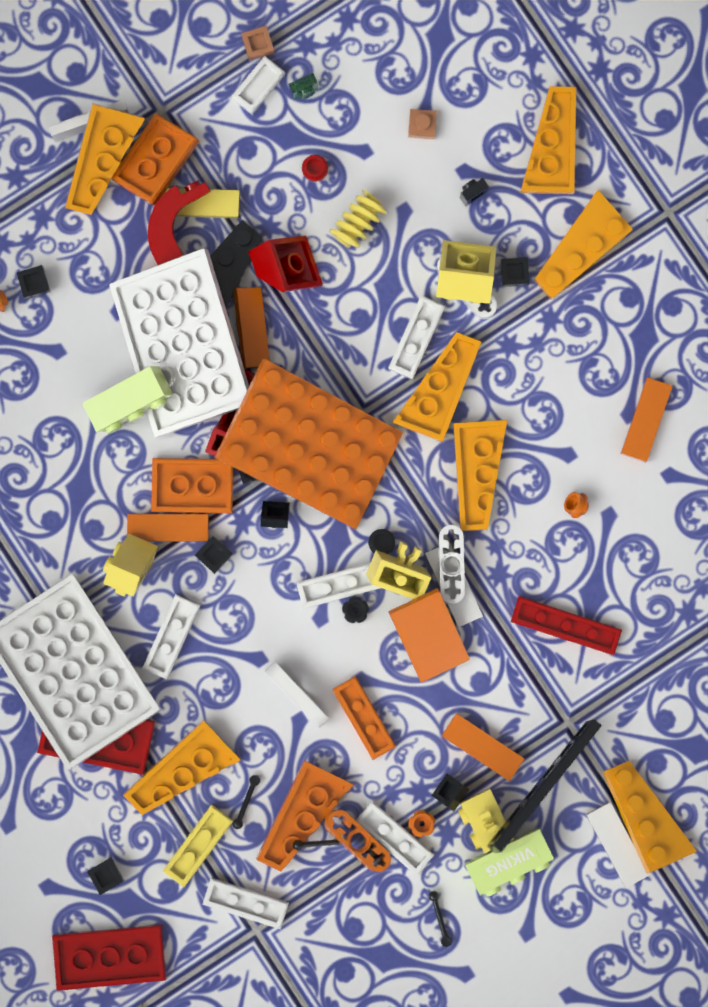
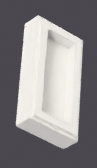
(258, 85)

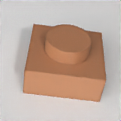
(257, 43)
(422, 124)

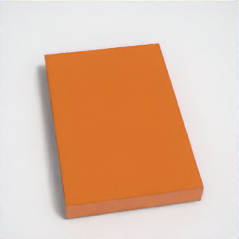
(155, 159)
(191, 486)
(429, 635)

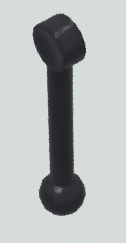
(254, 781)
(298, 844)
(445, 940)

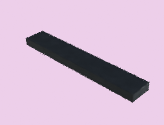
(543, 786)

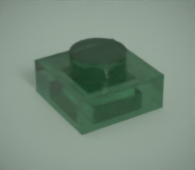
(303, 87)

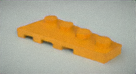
(102, 149)
(553, 152)
(586, 242)
(437, 396)
(477, 466)
(185, 765)
(649, 824)

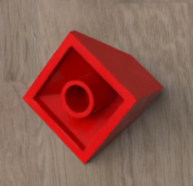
(286, 264)

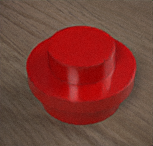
(315, 168)

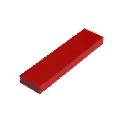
(566, 625)

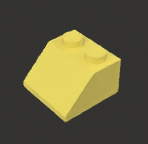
(466, 272)

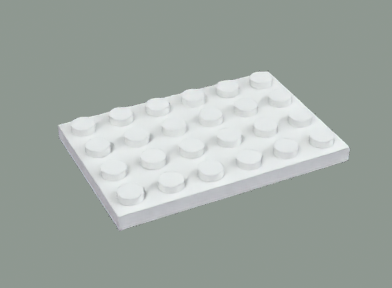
(180, 322)
(72, 672)

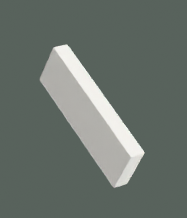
(78, 124)
(416, 337)
(335, 586)
(465, 610)
(171, 637)
(394, 838)
(617, 844)
(245, 903)

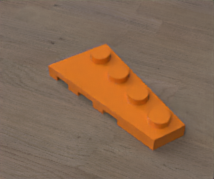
(304, 808)

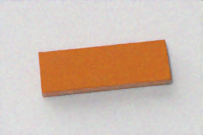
(251, 326)
(646, 419)
(169, 527)
(364, 718)
(482, 747)

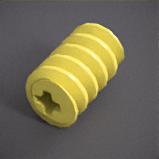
(358, 220)

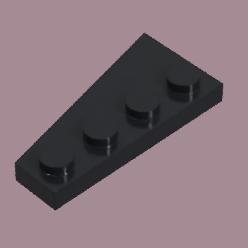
(233, 258)

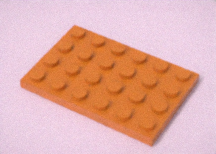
(308, 444)

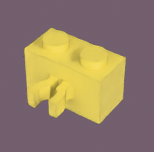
(129, 565)
(399, 574)
(484, 817)

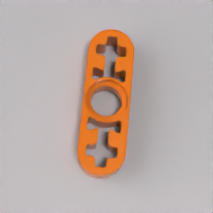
(377, 848)

